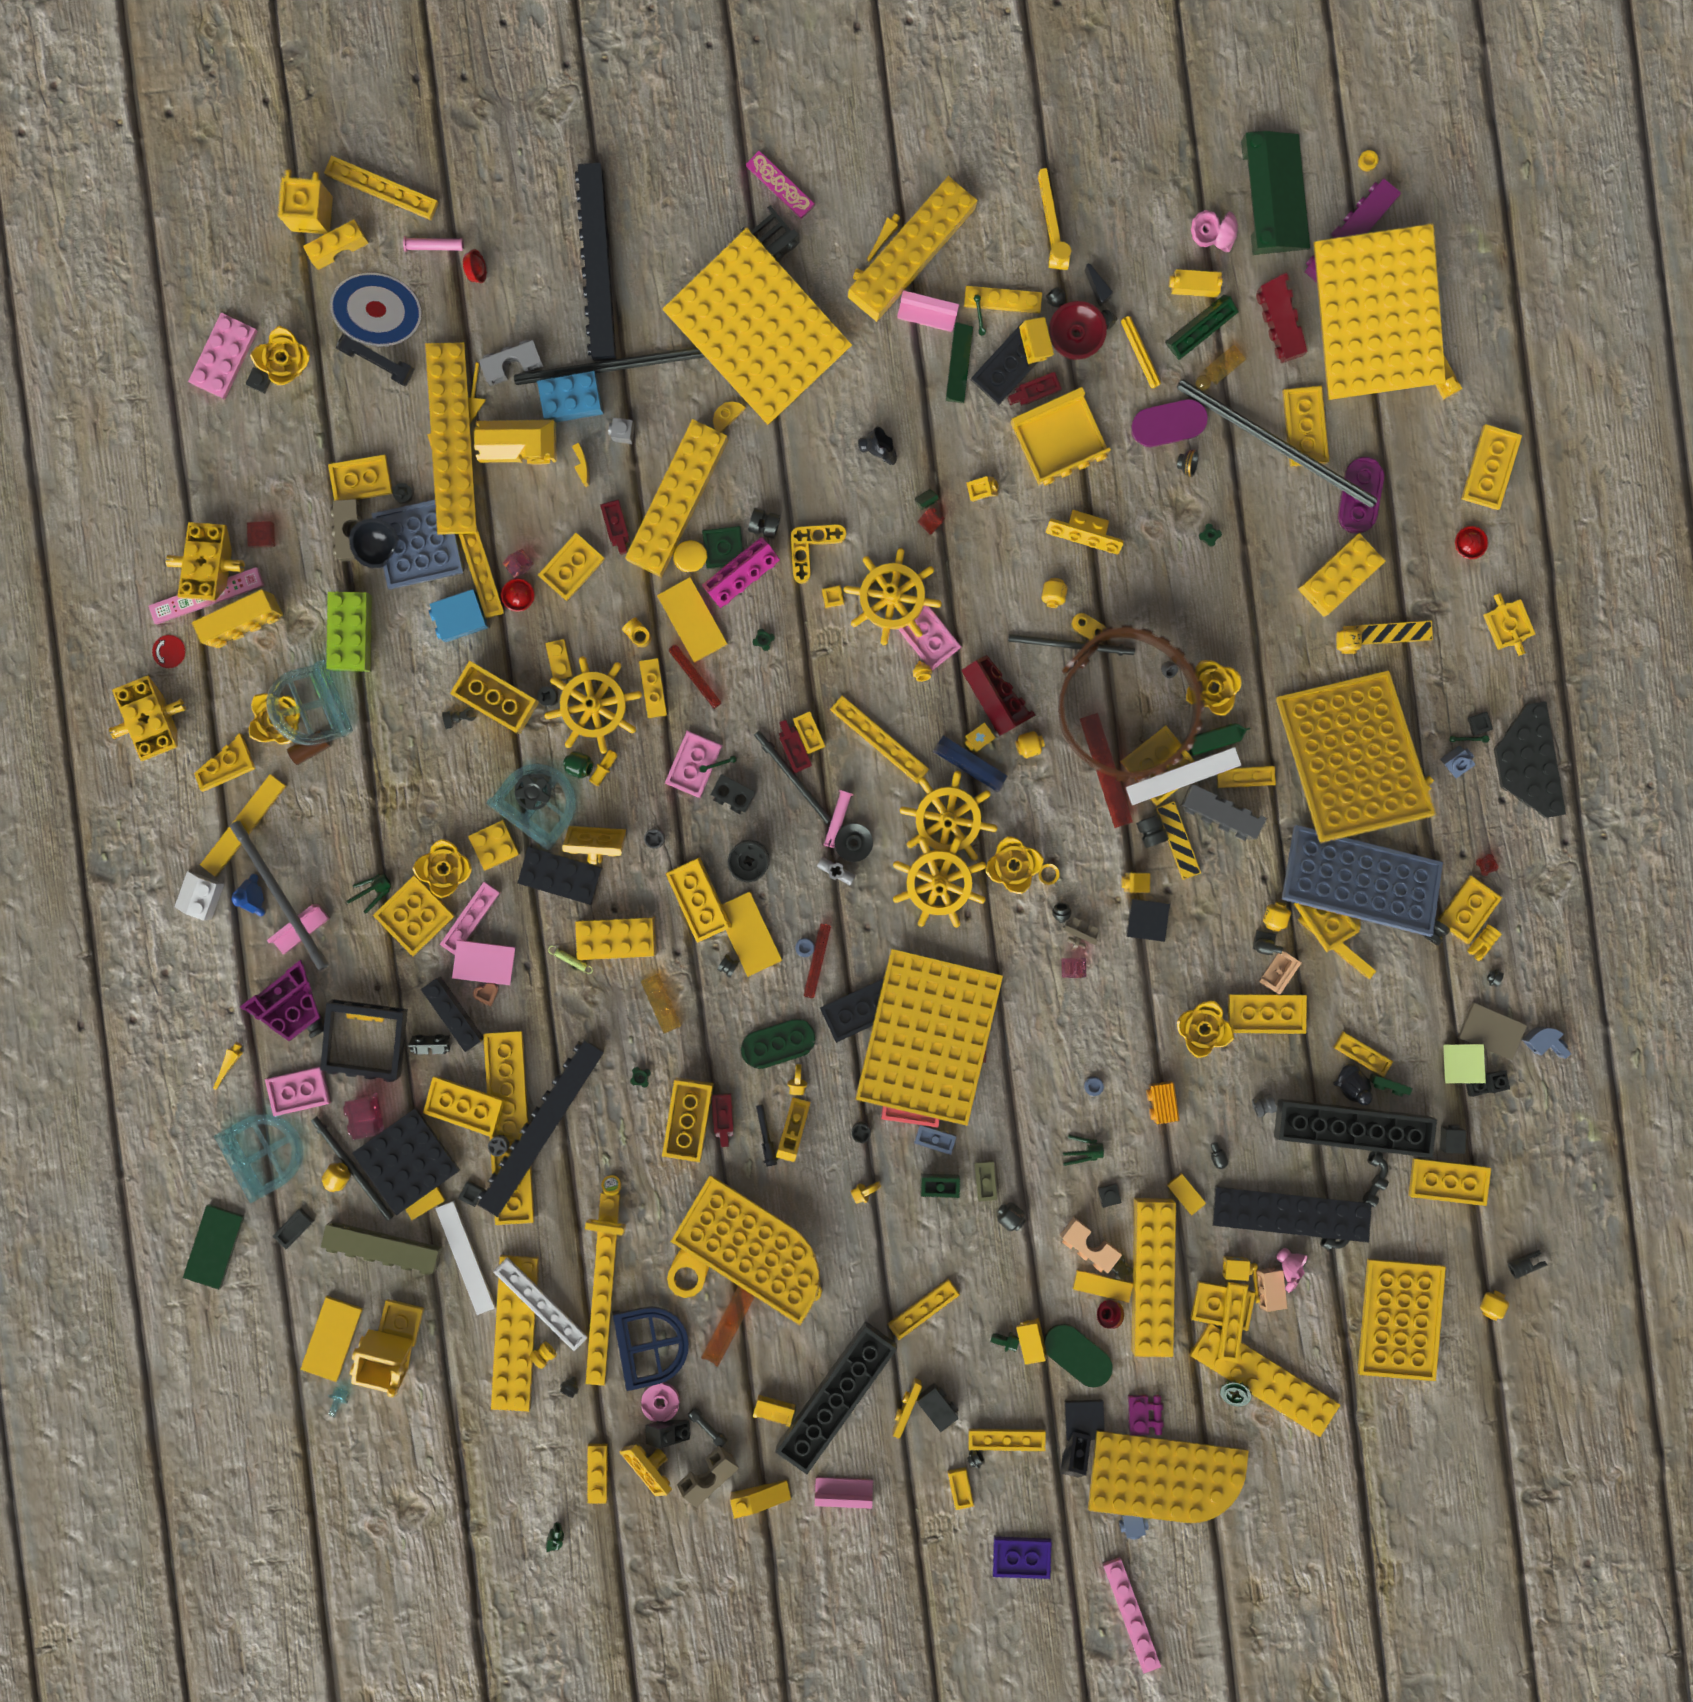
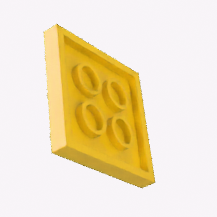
(1155, 752)
(414, 915)

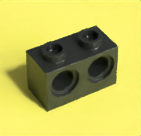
(734, 790)

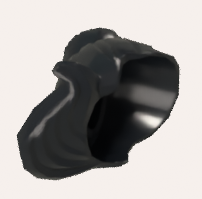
(878, 445)
(1354, 1084)

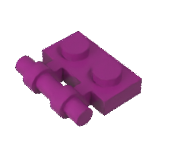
(1139, 1414)

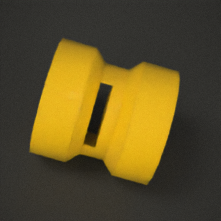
(543, 1355)

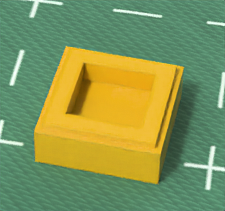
(833, 596)

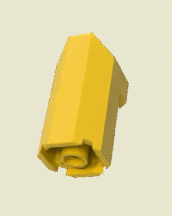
(516, 441)

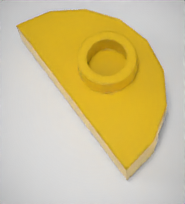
(726, 415)

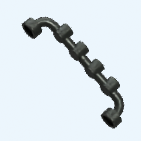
(1379, 1182)

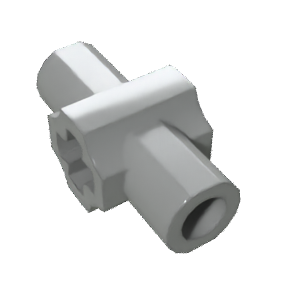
(826, 865)

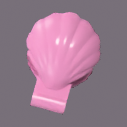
(1219, 235)

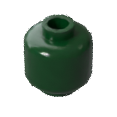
(578, 764)

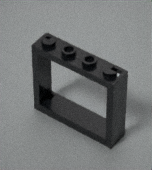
(364, 1009)

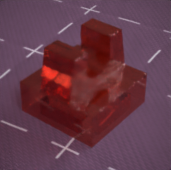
(930, 521)

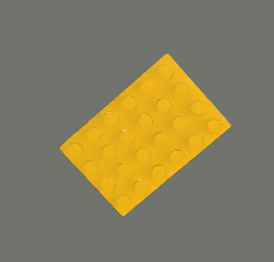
(1401, 1319)

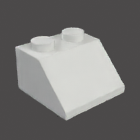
(199, 896)

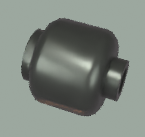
(1011, 1216)

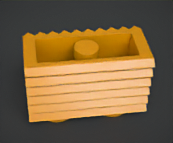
(1163, 1102)

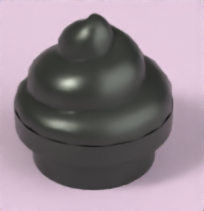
(1056, 297)
(1109, 317)
(1061, 912)
(569, 1387)

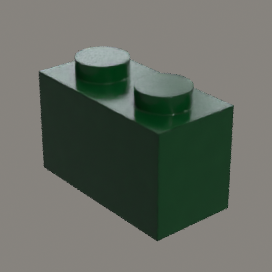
(940, 1185)

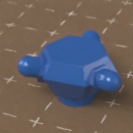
(249, 896)

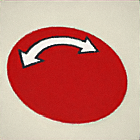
(168, 651)

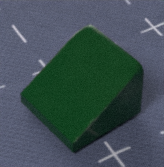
(926, 499)

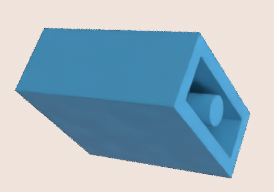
(458, 616)

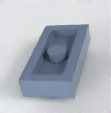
(935, 1139)

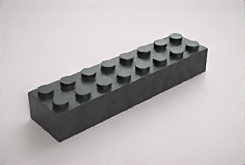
(1355, 1128)
(836, 1397)

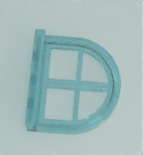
(328, 700)
(523, 821)
(241, 1165)

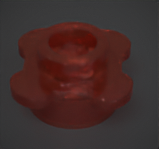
(1493, 866)

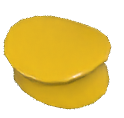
(690, 556)

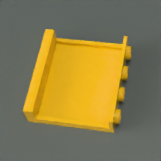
(1059, 437)

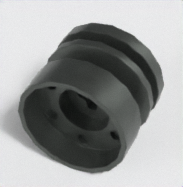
(744, 871)

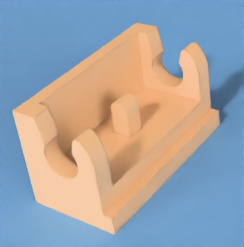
(1280, 972)
(1271, 1289)

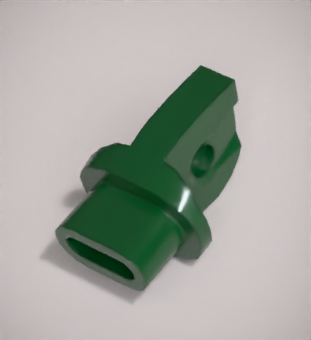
(1010, 1342)
(555, 1538)

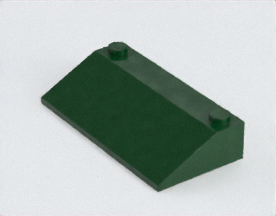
(1276, 192)

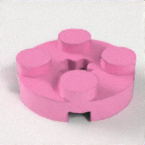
(660, 1412)

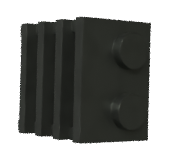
(784, 243)

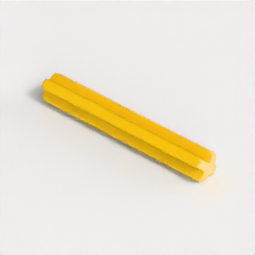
(1140, 352)

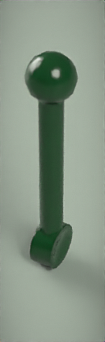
(977, 298)
(1484, 739)
(703, 768)

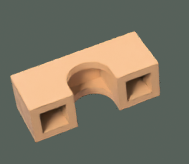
(1103, 1256)

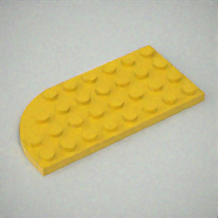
(751, 1249)
(1164, 1477)

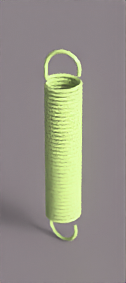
(570, 960)

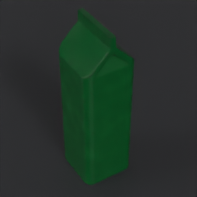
(1217, 738)

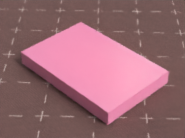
(936, 642)
(685, 769)
(483, 962)
(297, 1091)

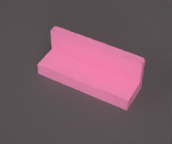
(928, 311)
(287, 937)
(843, 1492)

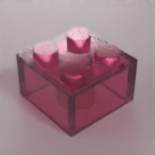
(363, 1116)

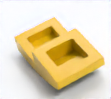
(582, 468)

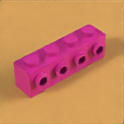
(741, 572)

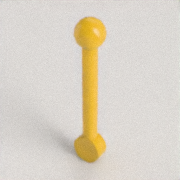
(1255, 1267)

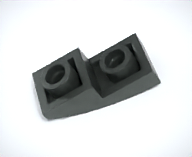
(1495, 1082)

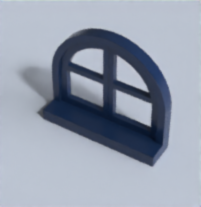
(970, 764)
(626, 1350)

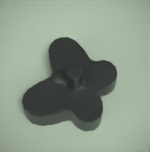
(1121, 1269)

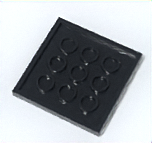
(406, 1161)

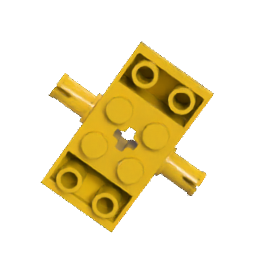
(205, 562)
(136, 703)

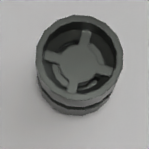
(770, 526)
(1152, 831)

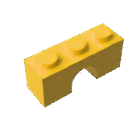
(327, 246)

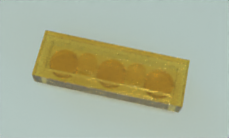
(661, 1003)

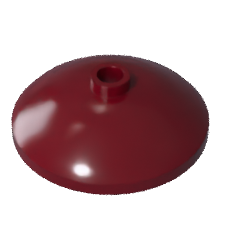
(1085, 320)

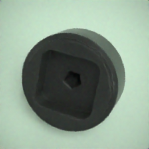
(402, 493)

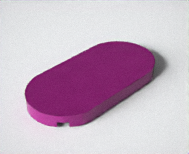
(1169, 423)
(1352, 513)

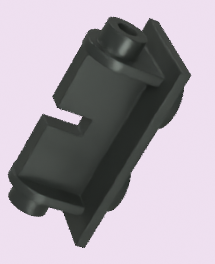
(420, 1044)

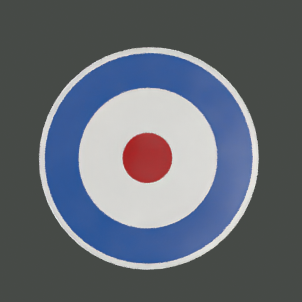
(375, 309)

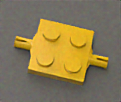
(1509, 624)

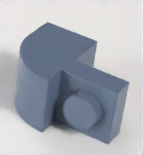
(1543, 1038)

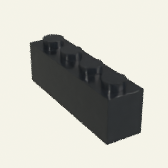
(452, 1014)

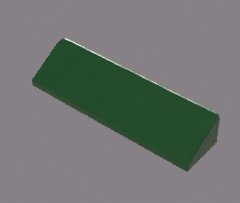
(1202, 326)
(959, 363)

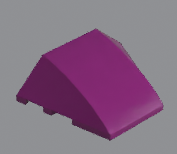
(286, 1003)

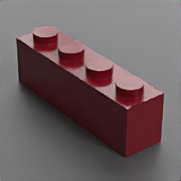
(1281, 319)
(996, 695)

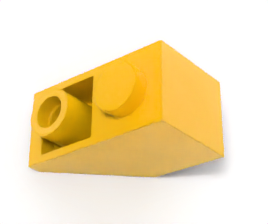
(1136, 882)

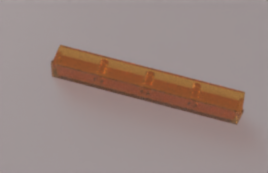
(727, 1326)

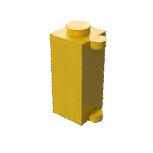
(1196, 283)

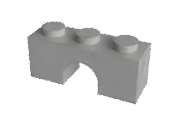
(495, 364)

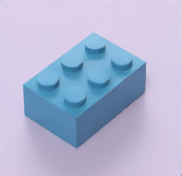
(570, 397)

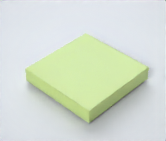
(1464, 1063)

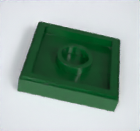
(722, 545)

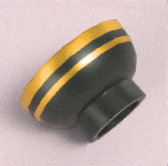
(1188, 462)

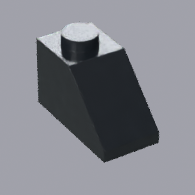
(1076, 1455)

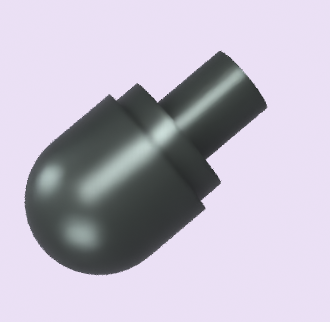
(1267, 947)
(1219, 1156)

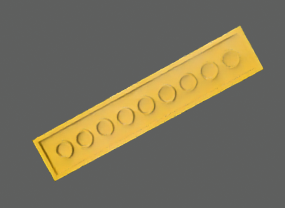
(450, 438)
(508, 1081)

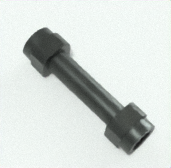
(696, 1416)

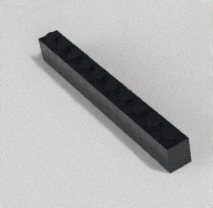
(597, 262)
(540, 1128)

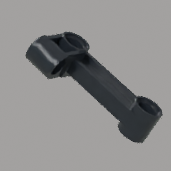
(400, 372)

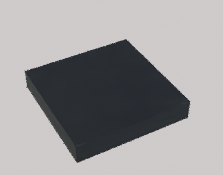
(1148, 920)
(1084, 1417)

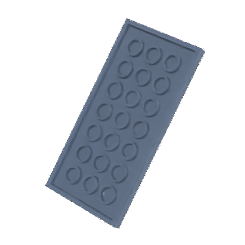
(1363, 881)

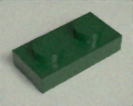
(1397, 1088)

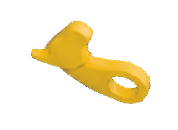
(682, 1260)

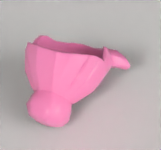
(1292, 1267)

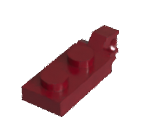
(1035, 389)
(615, 525)
(794, 747)
(723, 1117)

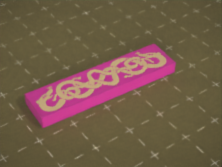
(780, 184)

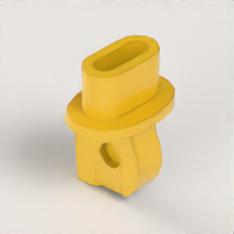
(797, 1085)
(862, 1193)

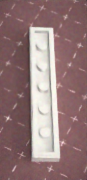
(1183, 776)
(465, 1257)
(540, 1303)

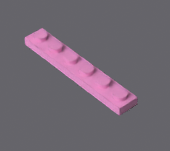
(1131, 1615)

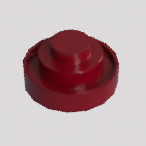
(1110, 1314)

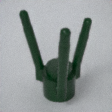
(380, 884)
(1093, 1151)

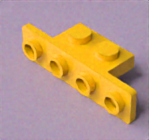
(1087, 531)

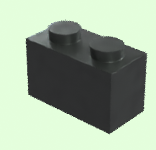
(937, 1407)

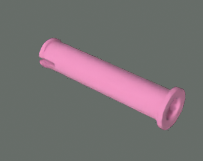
(432, 244)
(838, 817)

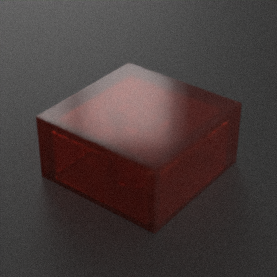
(260, 534)

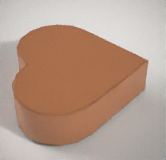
(486, 993)

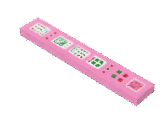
(176, 607)

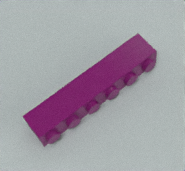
(1364, 218)

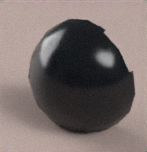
(373, 542)

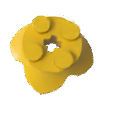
(268, 356)
(1228, 680)
(261, 726)
(1029, 862)
(429, 868)
(1218, 1033)

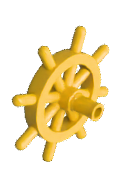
(892, 596)
(593, 704)
(948, 818)
(939, 882)

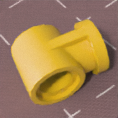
(1059, 256)
(634, 627)

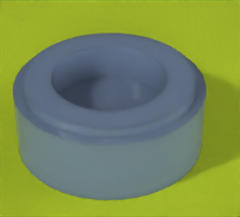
(804, 947)
(1093, 1086)

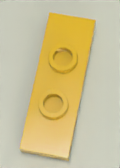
(653, 688)
(902, 1415)

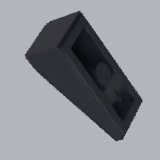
(1100, 288)

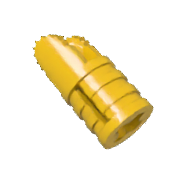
(1484, 942)

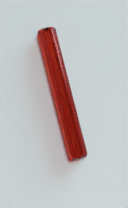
(695, 676)
(817, 960)

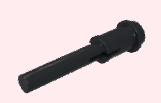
(767, 1145)

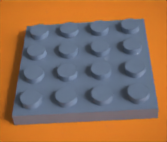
(420, 551)

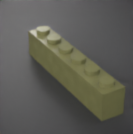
(381, 1247)

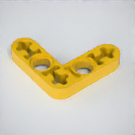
(804, 545)

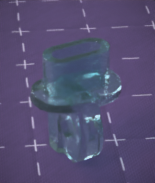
(339, 1396)

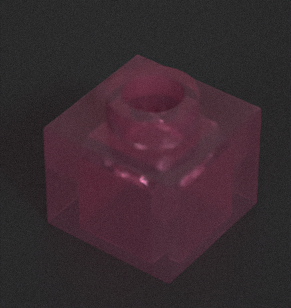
(518, 563)
(1073, 967)

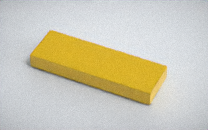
(1247, 777)
(1363, 1054)
(1102, 1286)

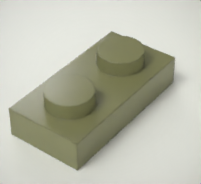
(985, 1181)

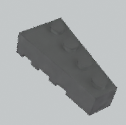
(1222, 813)

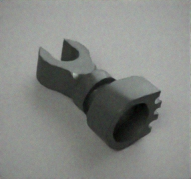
(449, 718)

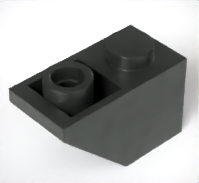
(667, 1433)

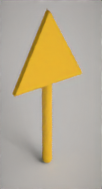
(474, 403)

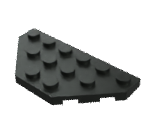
(1529, 762)

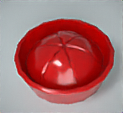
(474, 266)
(1471, 542)
(517, 594)

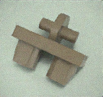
(1073, 928)

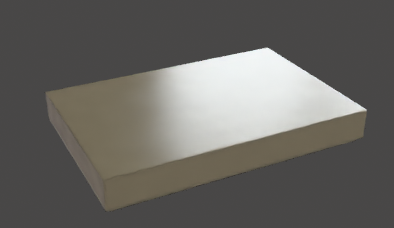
(1494, 1030)

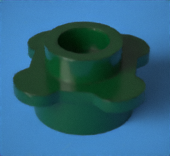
(1205, 535)
(768, 639)
(635, 1078)

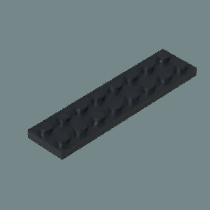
(1292, 1214)

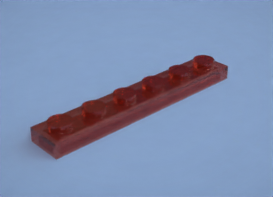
(1101, 753)

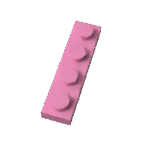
(470, 916)

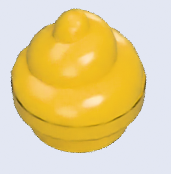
(922, 671)

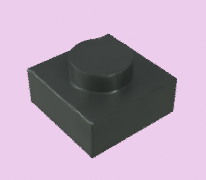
(258, 380)
(1109, 1195)

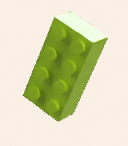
(349, 631)

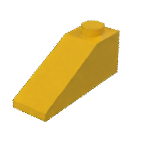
(793, 1129)
(759, 1498)

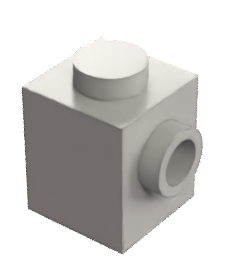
(621, 430)

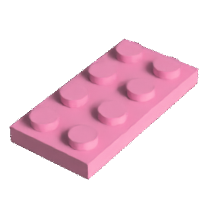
(223, 356)

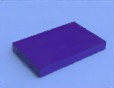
(1022, 1557)

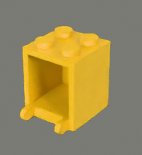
(305, 204)
(381, 1361)

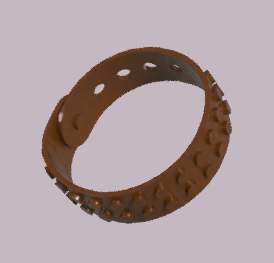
(1145, 635)

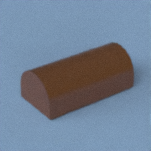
(301, 753)

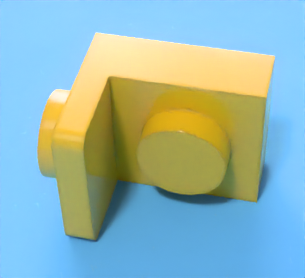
(982, 488)

